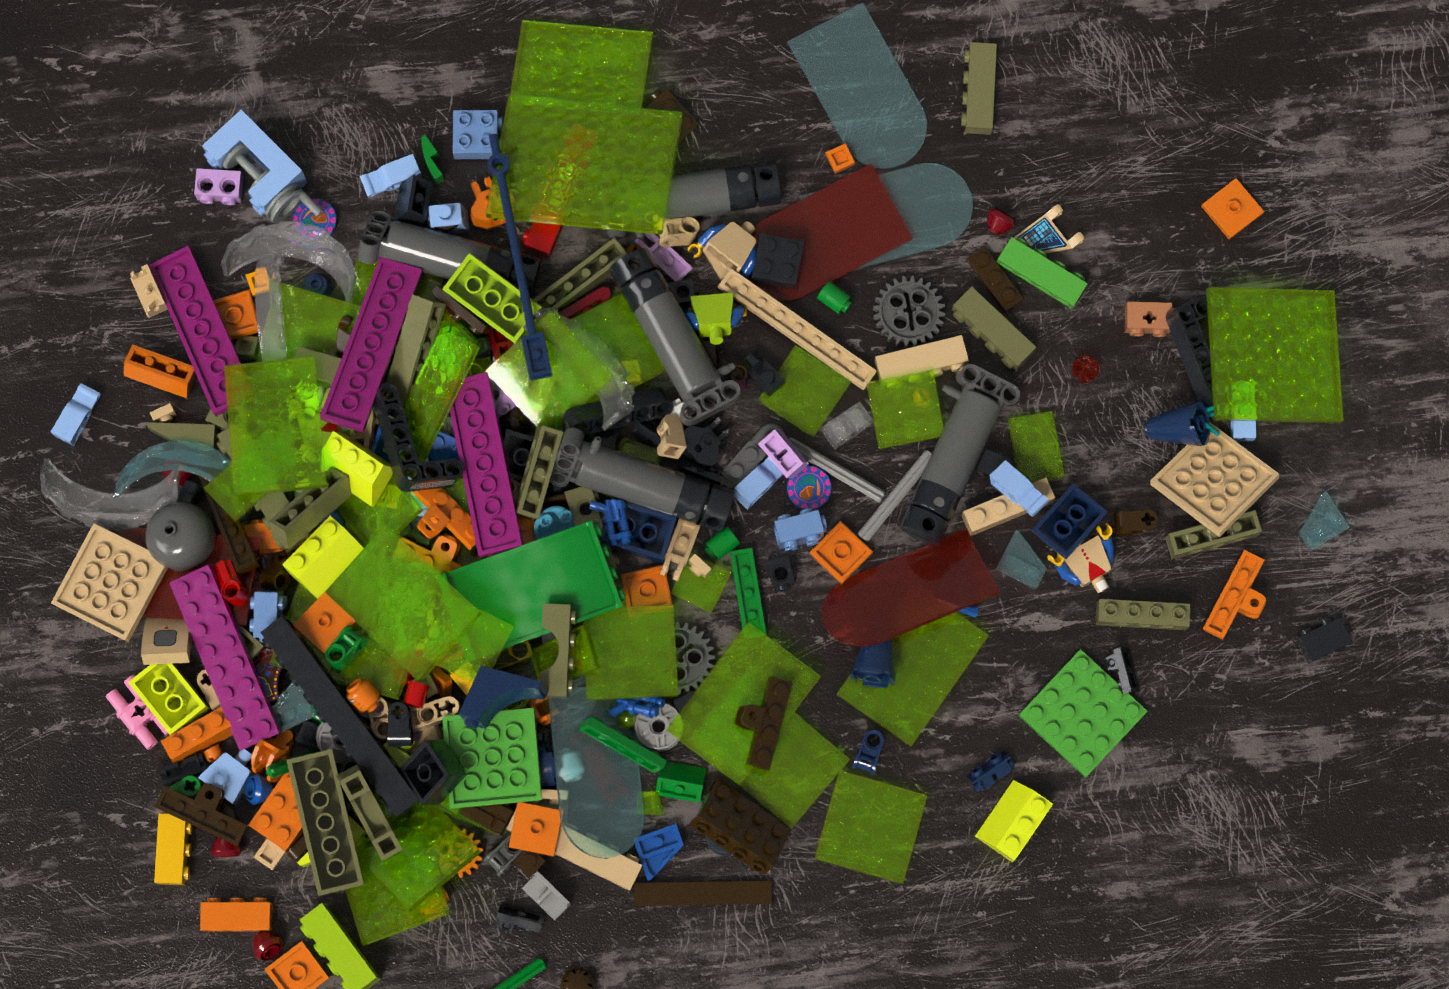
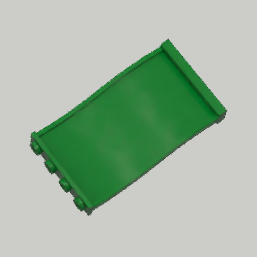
(551, 570)

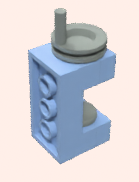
(278, 188)

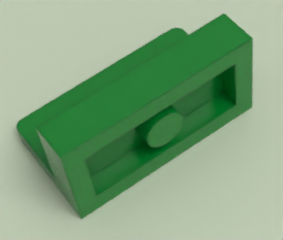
(681, 781)

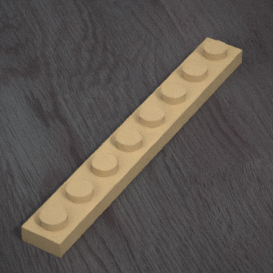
(797, 329)

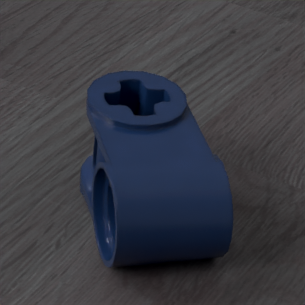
(868, 753)

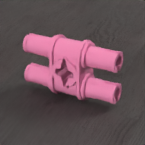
(128, 713)

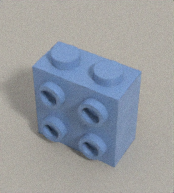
(472, 133)
(799, 529)
(267, 607)

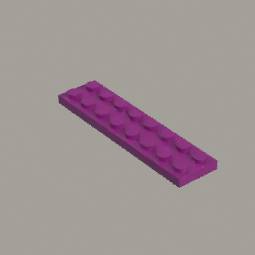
(197, 323)
(371, 344)
(485, 467)
(225, 657)

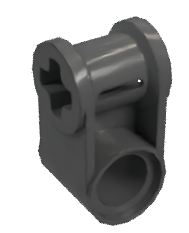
(504, 856)

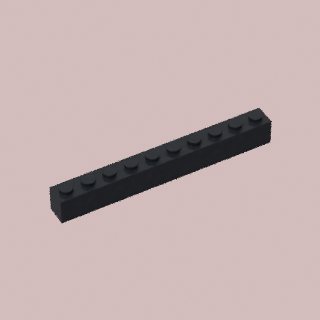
(345, 722)

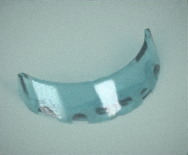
(177, 456)

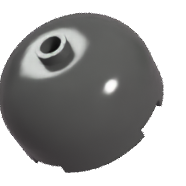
(188, 543)

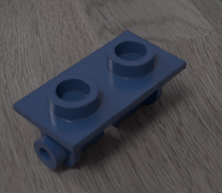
(982, 775)

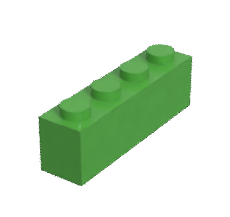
(1042, 272)

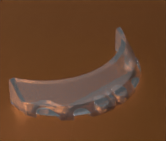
(294, 241)
(270, 308)
(617, 392)
(99, 507)

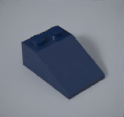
(1069, 521)
(649, 530)

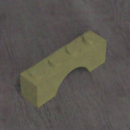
(559, 621)
(369, 812)

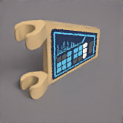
(1046, 236)

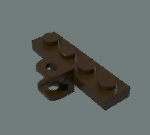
(765, 722)
(203, 812)

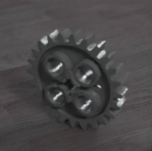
(889, 314)
(693, 672)

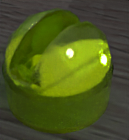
(626, 720)

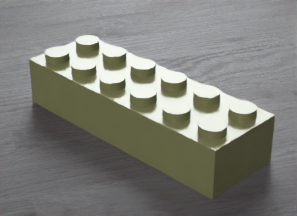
(325, 822)

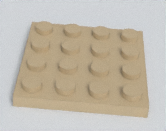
(1215, 481)
(110, 582)

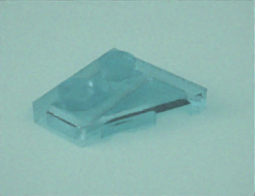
(1322, 523)
(1021, 562)
(292, 708)

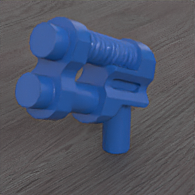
(613, 512)
(635, 706)

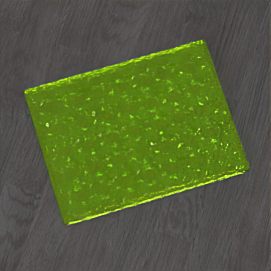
(587, 165)

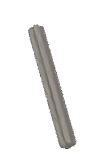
(839, 472)
(895, 497)

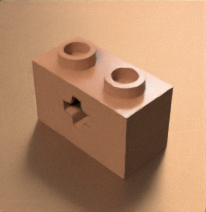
(1135, 318)

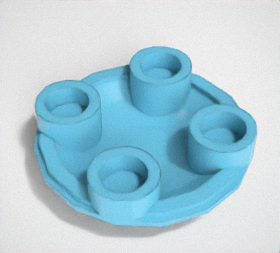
(552, 521)

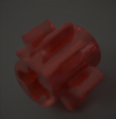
(1085, 368)

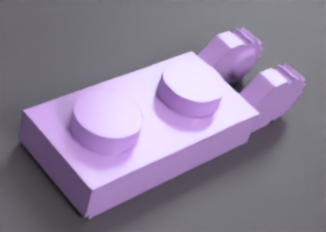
(666, 259)

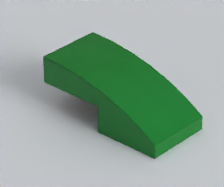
(431, 156)

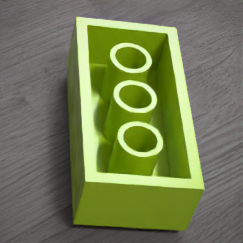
(489, 297)
(339, 948)

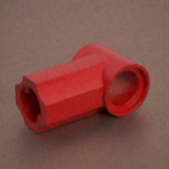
(229, 582)
(416, 694)

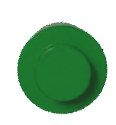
(835, 298)
(721, 544)

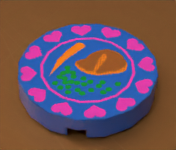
(326, 221)
(809, 488)

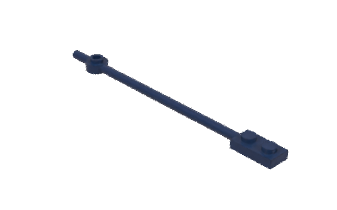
(533, 343)

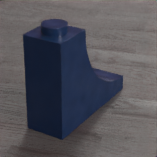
(494, 691)

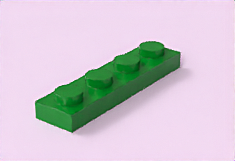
(747, 588)
(618, 742)

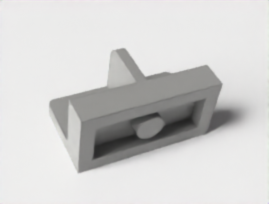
(546, 896)

